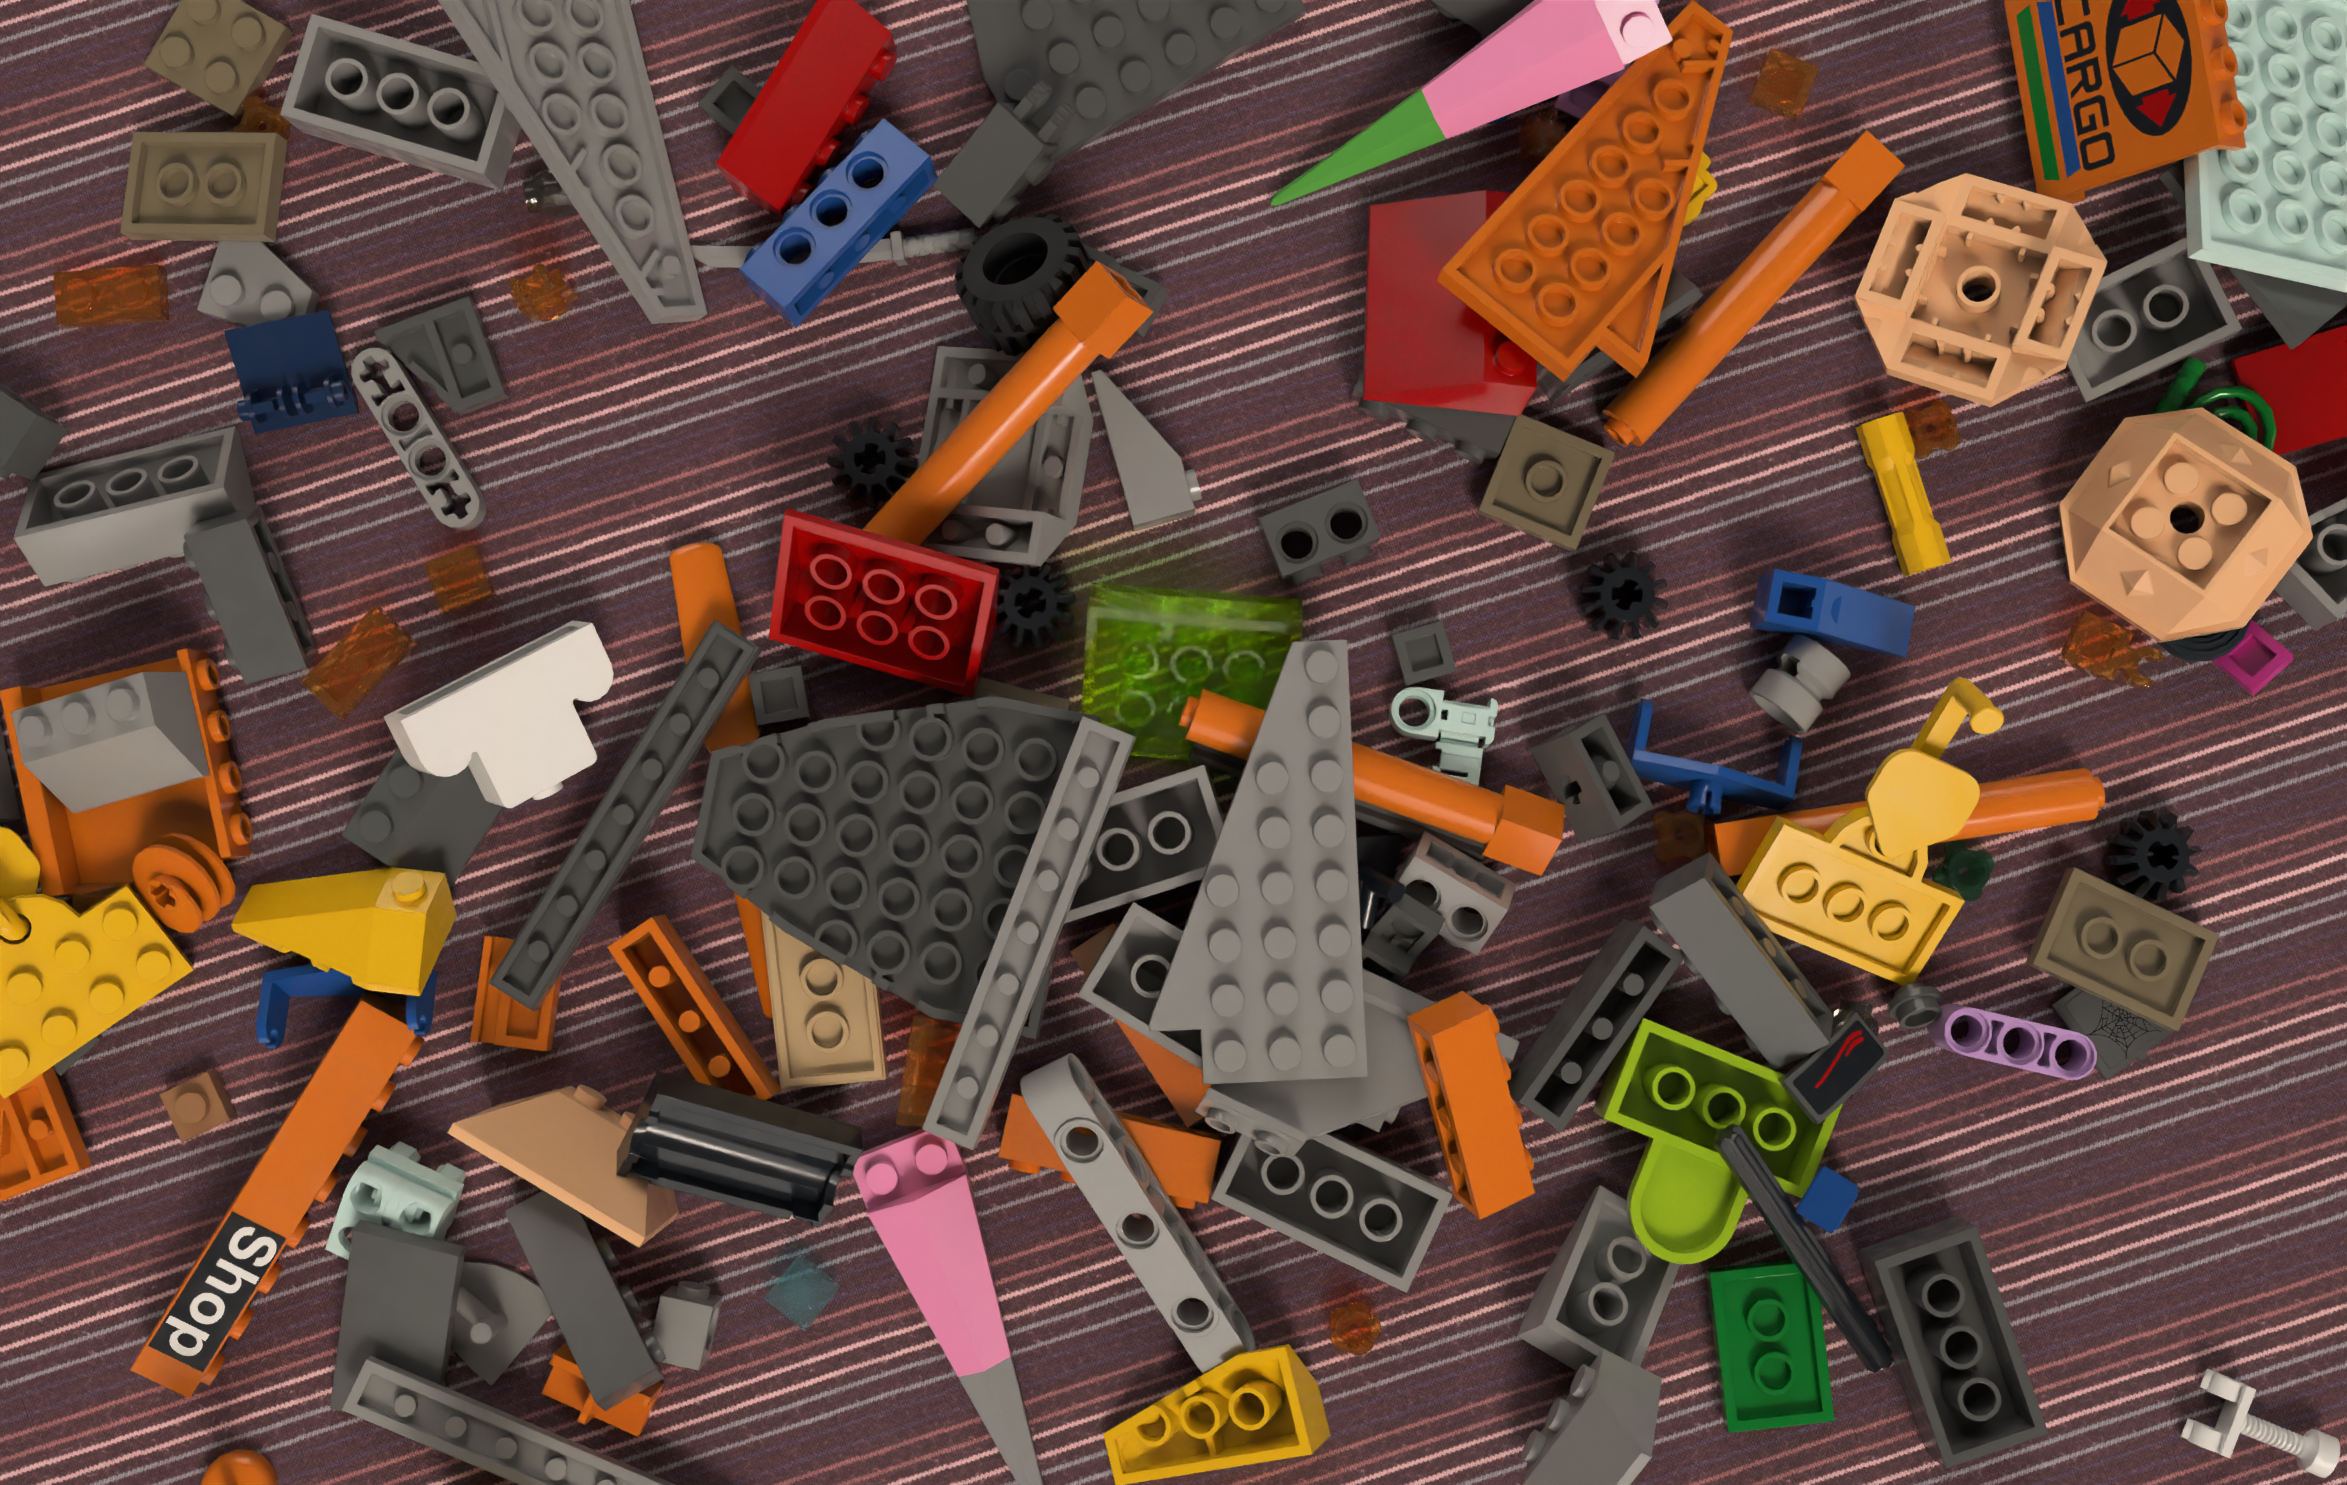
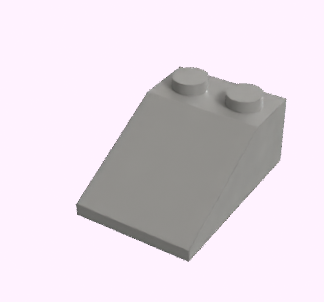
(2149, 319)
(1599, 1290)

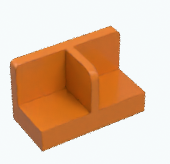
(570, 1388)

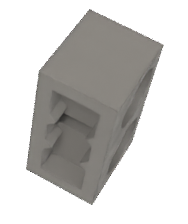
(1457, 884)

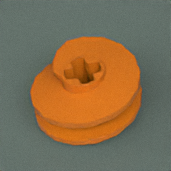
(182, 881)

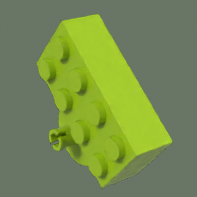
(1679, 1096)

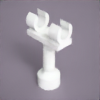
(2314, 1451)

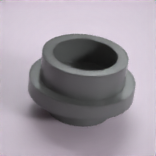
(1915, 1005)

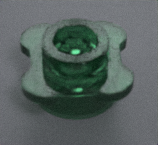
(1978, 870)

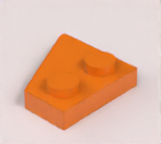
(38, 1137)

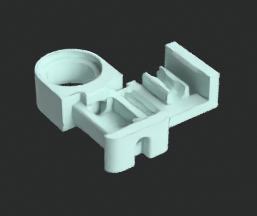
(1459, 732)

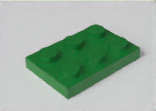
(1768, 1347)

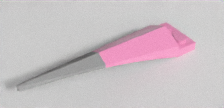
(932, 1229)

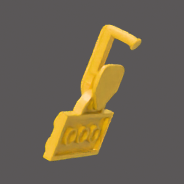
(1862, 881)
(72, 969)

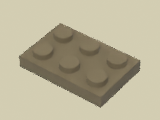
(204, 186)
(2122, 949)

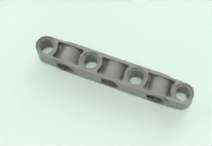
(1122, 1183)

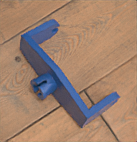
(1708, 781)
(310, 982)

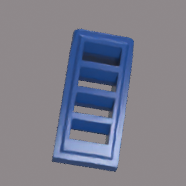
(1827, 1199)

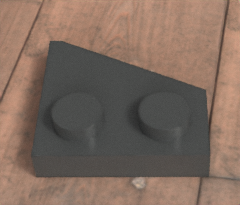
(449, 354)

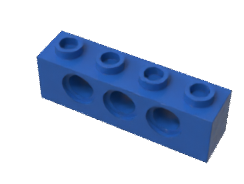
(837, 249)

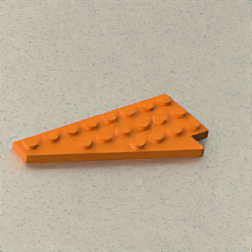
(1597, 224)

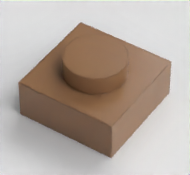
(198, 1105)

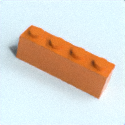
(691, 1010)
(1472, 1103)
(1177, 1155)

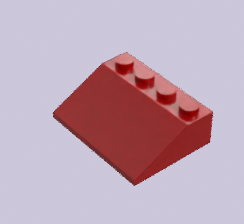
(1418, 335)
(883, 603)

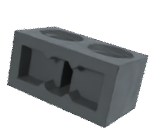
(1313, 520)

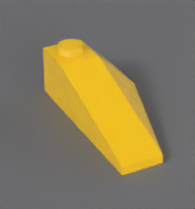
(366, 924)
(1235, 1415)

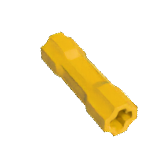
(1891, 457)

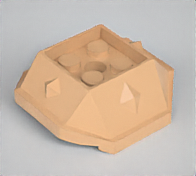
(1991, 235)
(2172, 581)

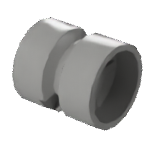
(1799, 684)

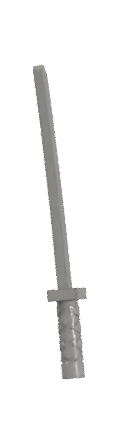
(893, 248)

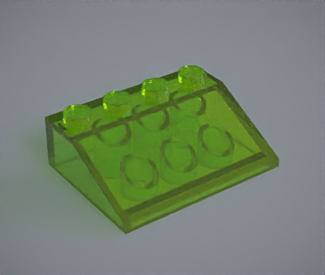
(1164, 643)

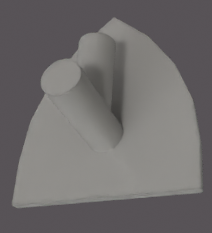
(495, 1317)

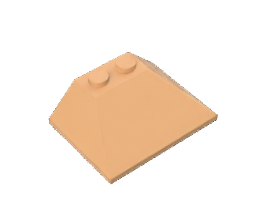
(569, 1149)

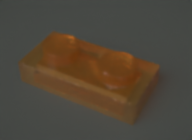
(111, 296)
(359, 662)

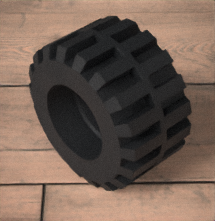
(1018, 278)

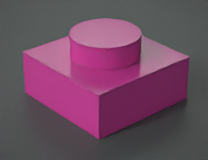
(2255, 660)

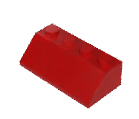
(808, 105)

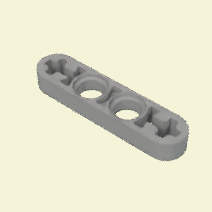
(414, 442)

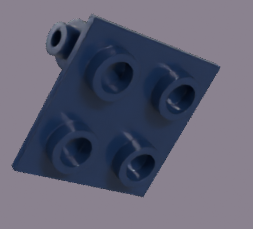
(291, 372)

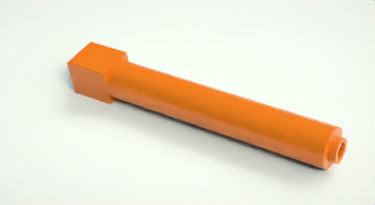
(1751, 290)
(1092, 321)
(2001, 808)
(1510, 825)

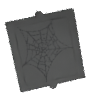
(2114, 1031)

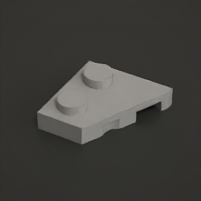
(253, 286)

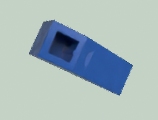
(1831, 613)

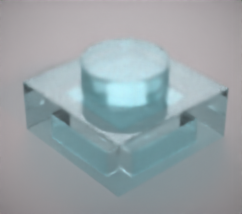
(802, 1292)

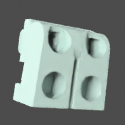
(397, 1194)

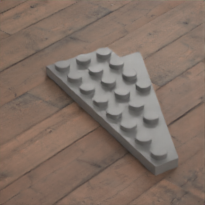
(589, 110)
(1276, 922)

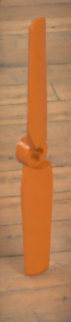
(702, 597)

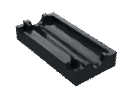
(738, 1149)

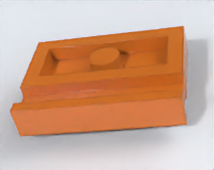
(503, 1019)

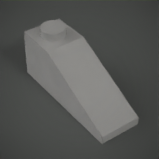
(1147, 466)

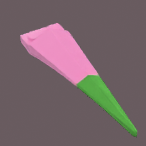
(1522, 63)

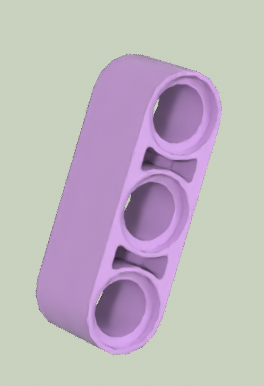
(2036, 1044)

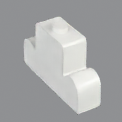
(511, 718)

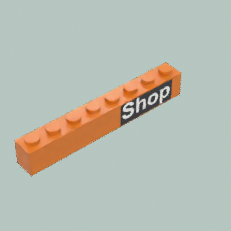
(277, 1195)

